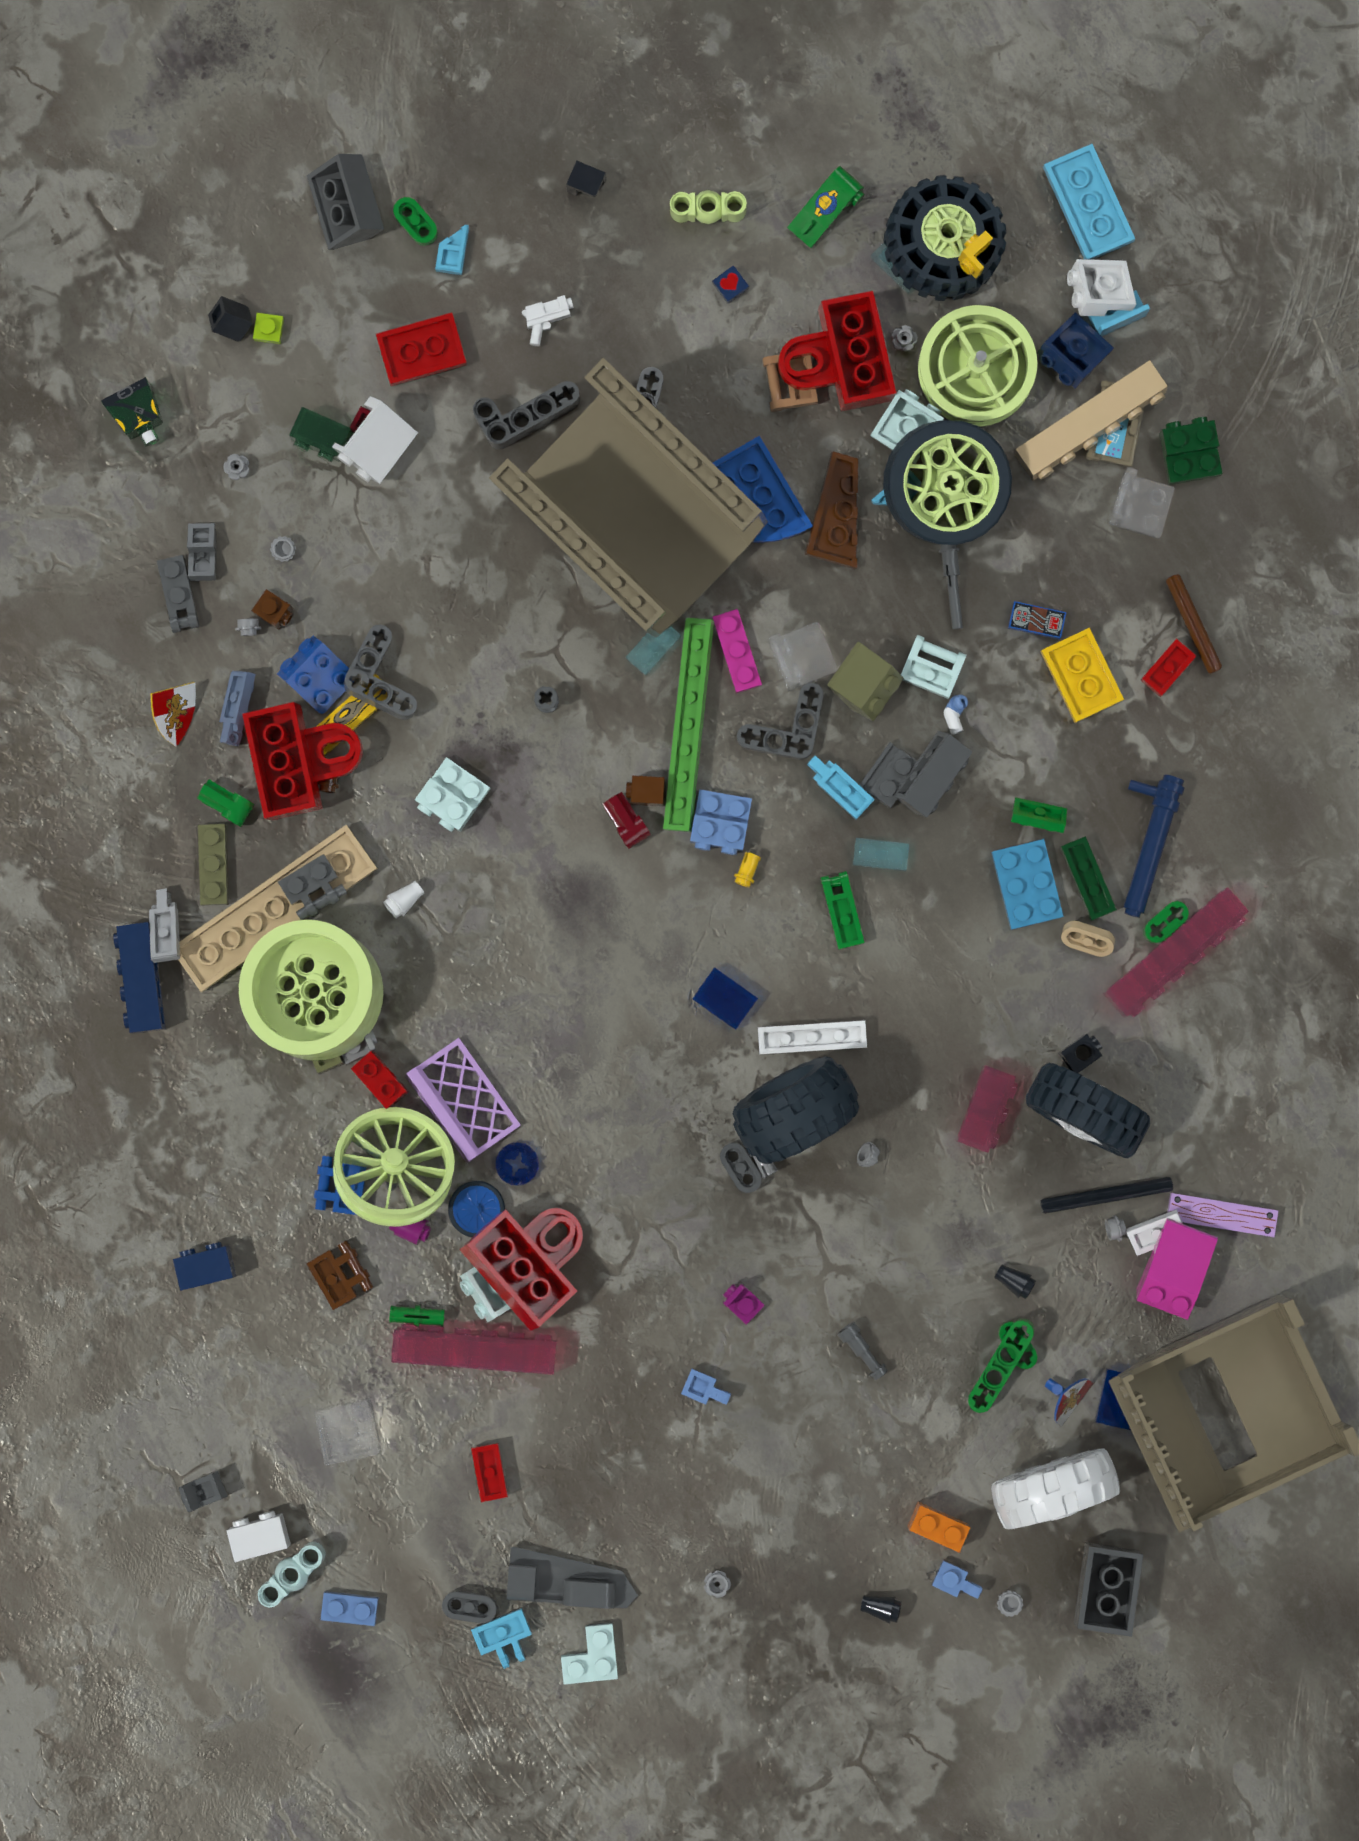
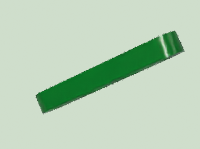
(999, 1364)

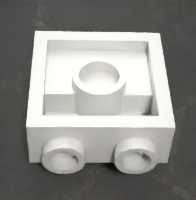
(1101, 286)

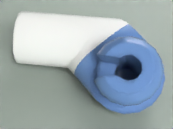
(953, 711)

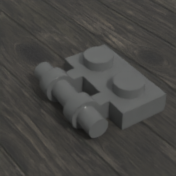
(308, 880)

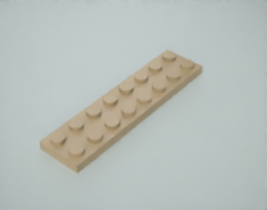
(229, 937)

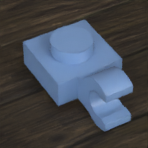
(701, 1387)
(953, 1579)

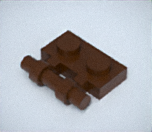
(333, 1280)

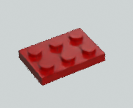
(421, 349)

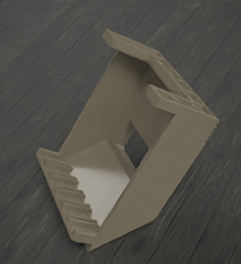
(1273, 1393)

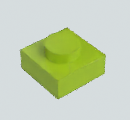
(268, 328)

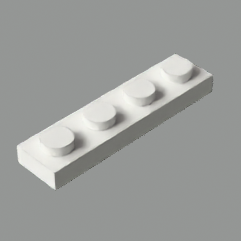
(812, 1037)

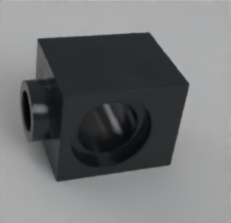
(1069, 1056)

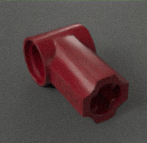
(628, 824)

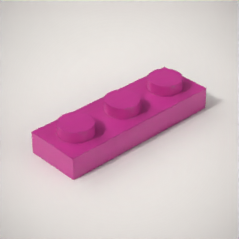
(737, 651)

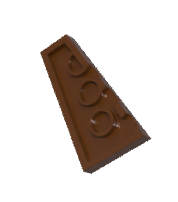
(835, 519)

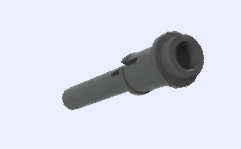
(951, 571)

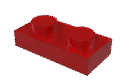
(1168, 667)
(489, 1472)

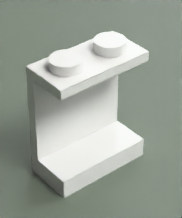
(376, 442)

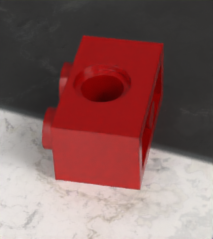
(379, 1079)

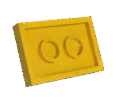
(1082, 675)

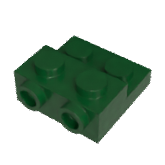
(1190, 450)

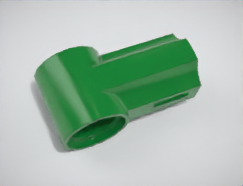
(230, 805)

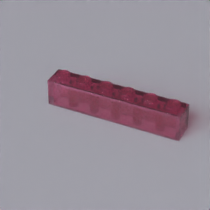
(1176, 952)
(474, 1350)

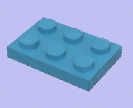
(1027, 884)

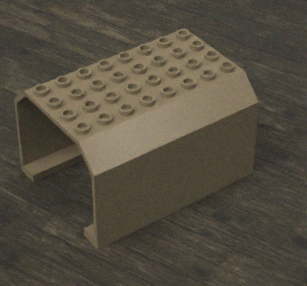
(635, 504)

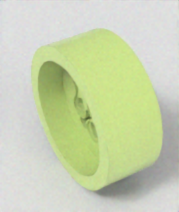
(281, 957)

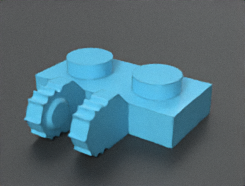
(502, 1632)

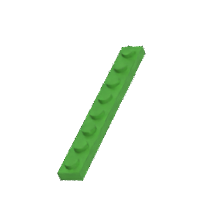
(688, 724)

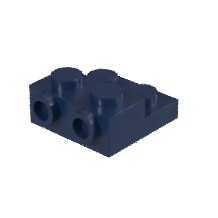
(1074, 351)

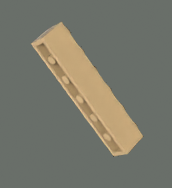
(1091, 420)

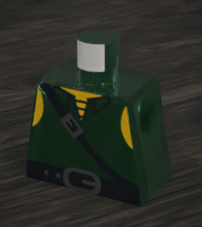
(136, 411)

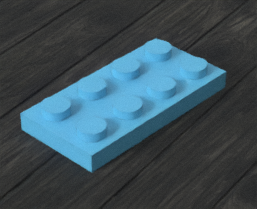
(1089, 202)

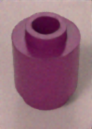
(414, 1232)

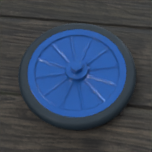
(474, 1206)

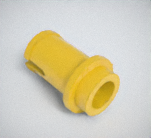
(747, 870)

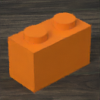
(938, 1527)

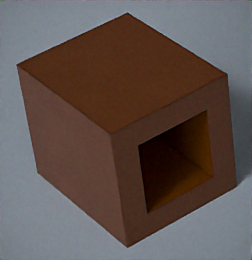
(646, 790)

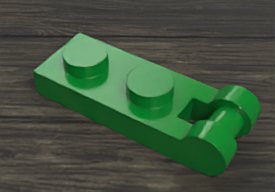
(842, 911)

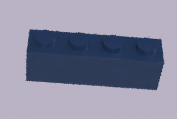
(140, 979)

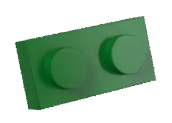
(1039, 815)

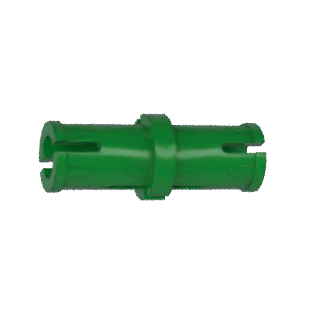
(436, 1316)

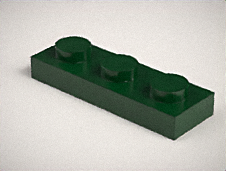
(1088, 878)

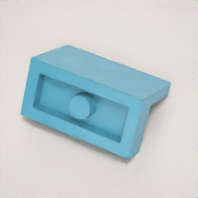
(1119, 318)

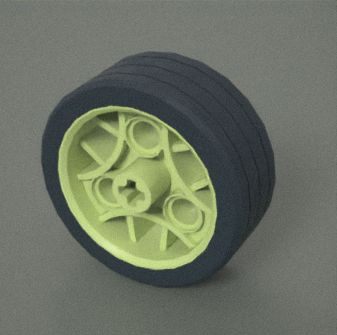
(993, 486)

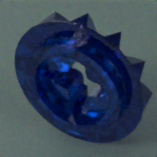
(528, 1158)

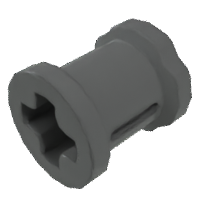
(547, 691)

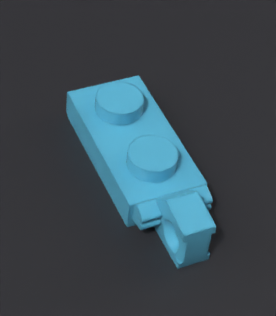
(840, 787)

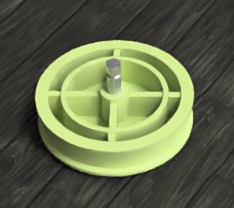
(977, 365)

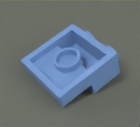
(720, 822)

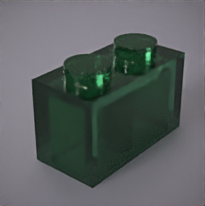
(319, 434)

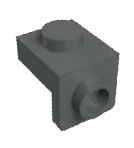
(202, 1491)

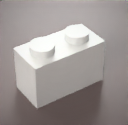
(258, 1536)

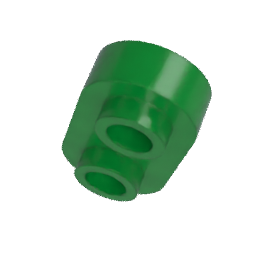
(416, 221)

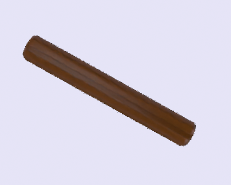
(1194, 623)

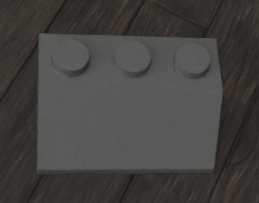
(345, 201)

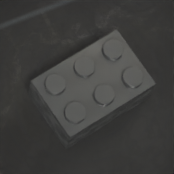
(1108, 1589)

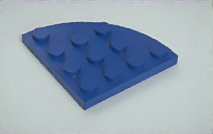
(763, 483)

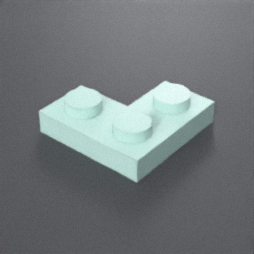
(600, 1660)

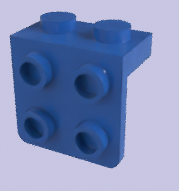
(315, 674)

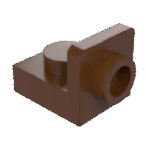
(273, 610)

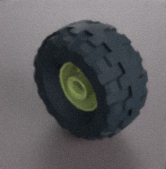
(796, 1110)

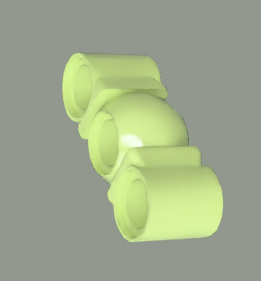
(720, 202)

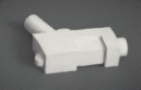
(542, 314)

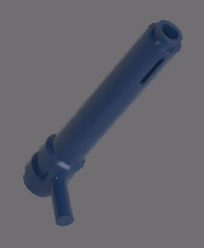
(1165, 805)

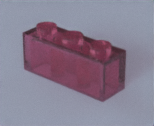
(987, 1109)

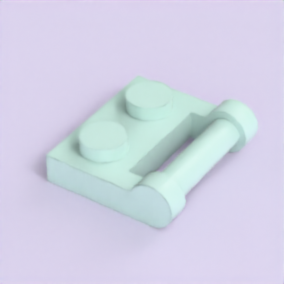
(929, 674)

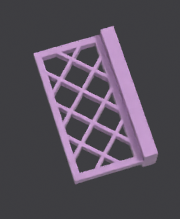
(441, 1110)

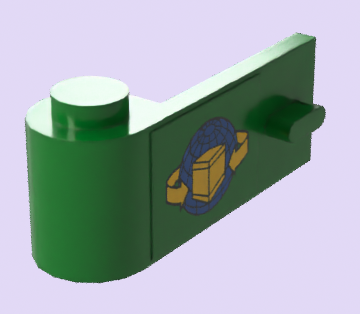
(825, 206)

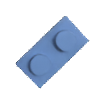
(349, 1608)

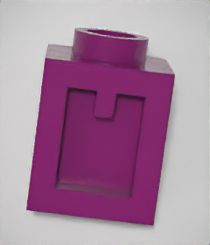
(742, 1302)

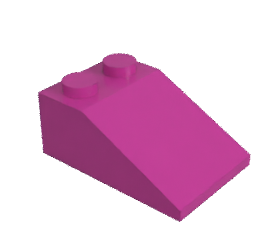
(1176, 1269)

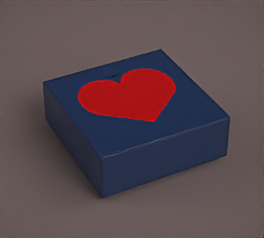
(730, 284)

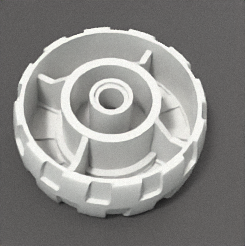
(1055, 1489)

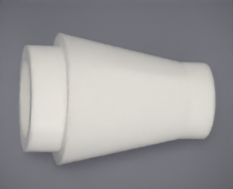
(402, 900)

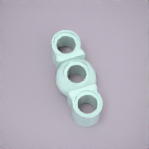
(286, 1586)

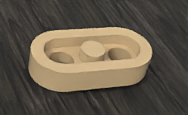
(1088, 938)

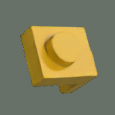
(974, 247)

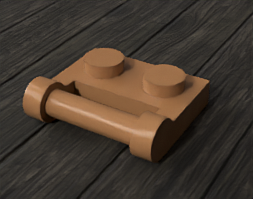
(797, 397)

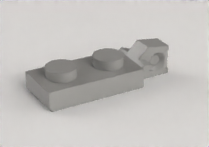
(164, 928)

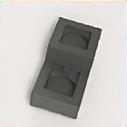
(202, 552)

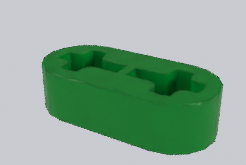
(1170, 926)
(1033, 1358)

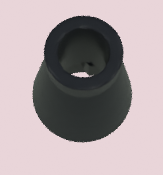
(1016, 1281)
(883, 1608)

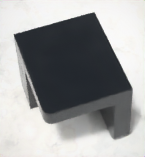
(585, 179)
(230, 319)

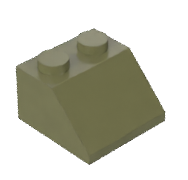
(865, 681)

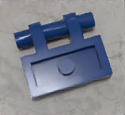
(322, 1193)

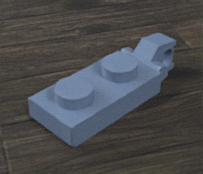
(235, 704)

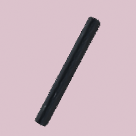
(1106, 1195)

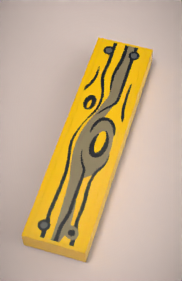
(353, 712)

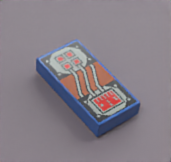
(1037, 620)

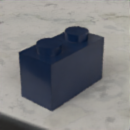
(204, 1267)

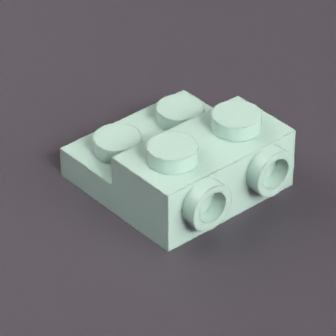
(902, 417)
(451, 795)
(488, 1302)

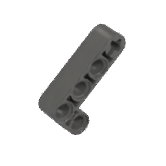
(528, 410)

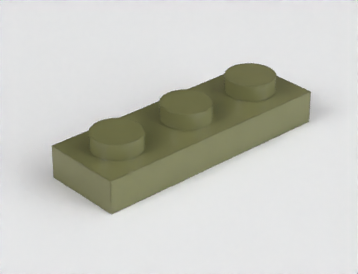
(213, 864)

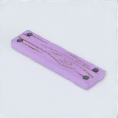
(1224, 1215)

